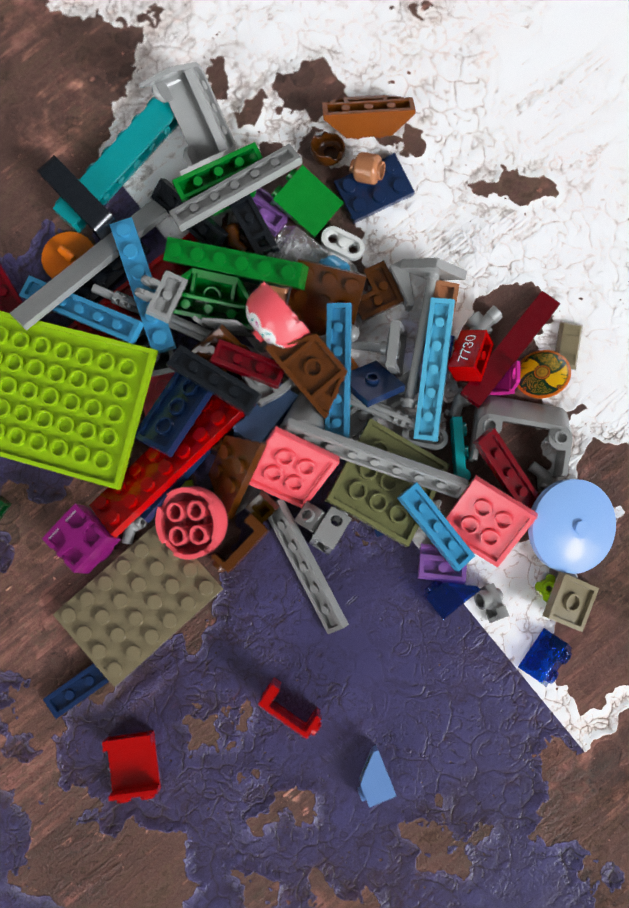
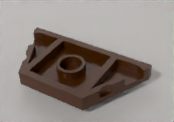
(312, 370)
(234, 470)

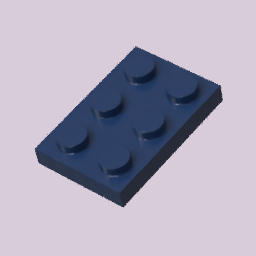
(366, 200)

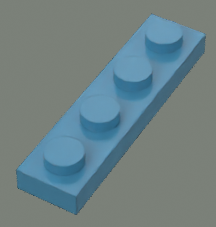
(436, 526)

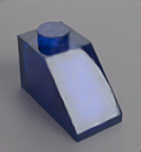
(447, 596)

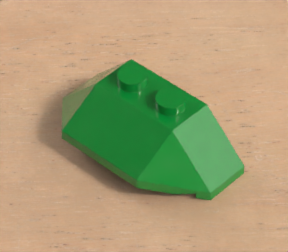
(209, 175)
(213, 296)

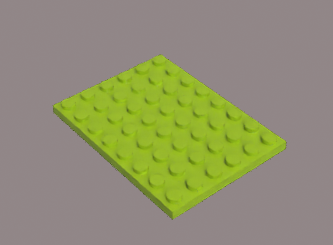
(70, 399)

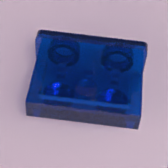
(546, 658)

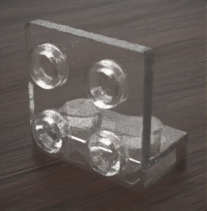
(296, 244)

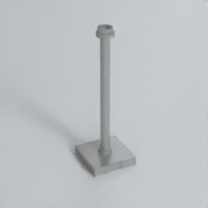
(432, 270)

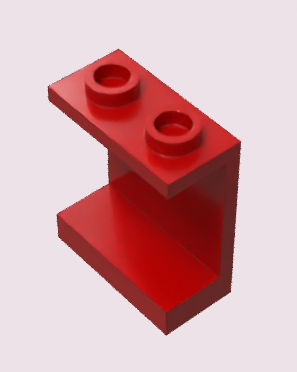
(303, 728)
(133, 766)

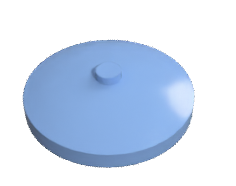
(572, 526)

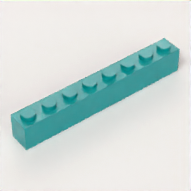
(123, 157)

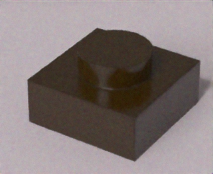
(262, 506)

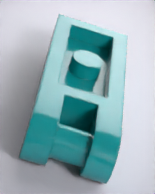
(460, 452)

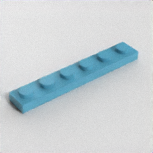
(434, 369)

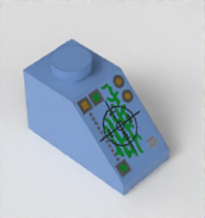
(374, 780)

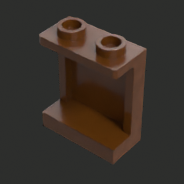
(247, 546)

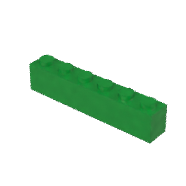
(236, 263)

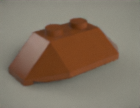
(368, 115)

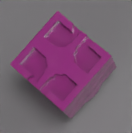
(80, 539)

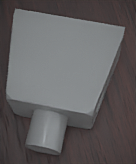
(327, 534)

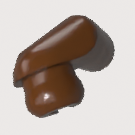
(233, 238)

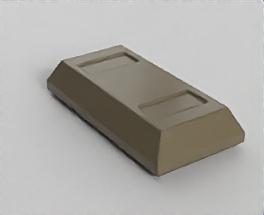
(569, 342)

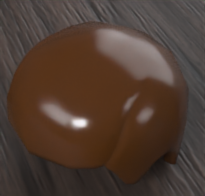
(327, 149)

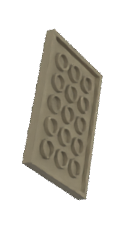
(136, 605)

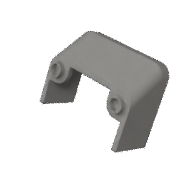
(196, 112)
(499, 409)

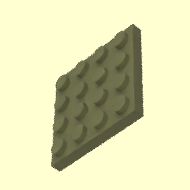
(372, 494)

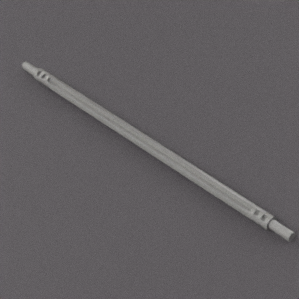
(199, 333)

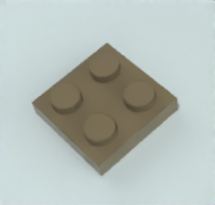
(570, 601)

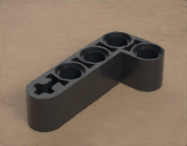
(77, 196)

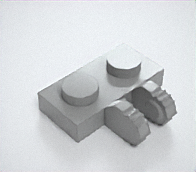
(165, 297)

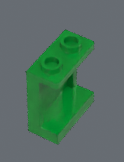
(306, 200)

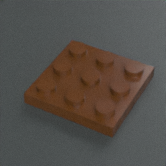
(324, 286)

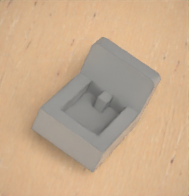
(310, 517)

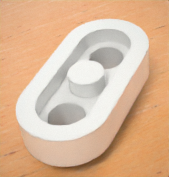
(344, 242)

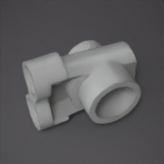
(480, 322)
(491, 599)

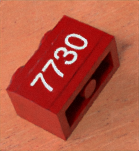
(470, 355)

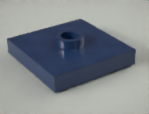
(374, 384)

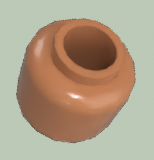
(367, 168)

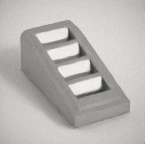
(403, 283)

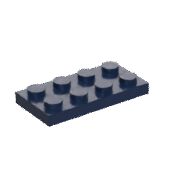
(172, 415)

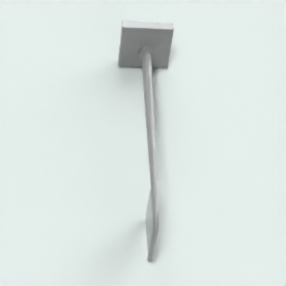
(393, 348)

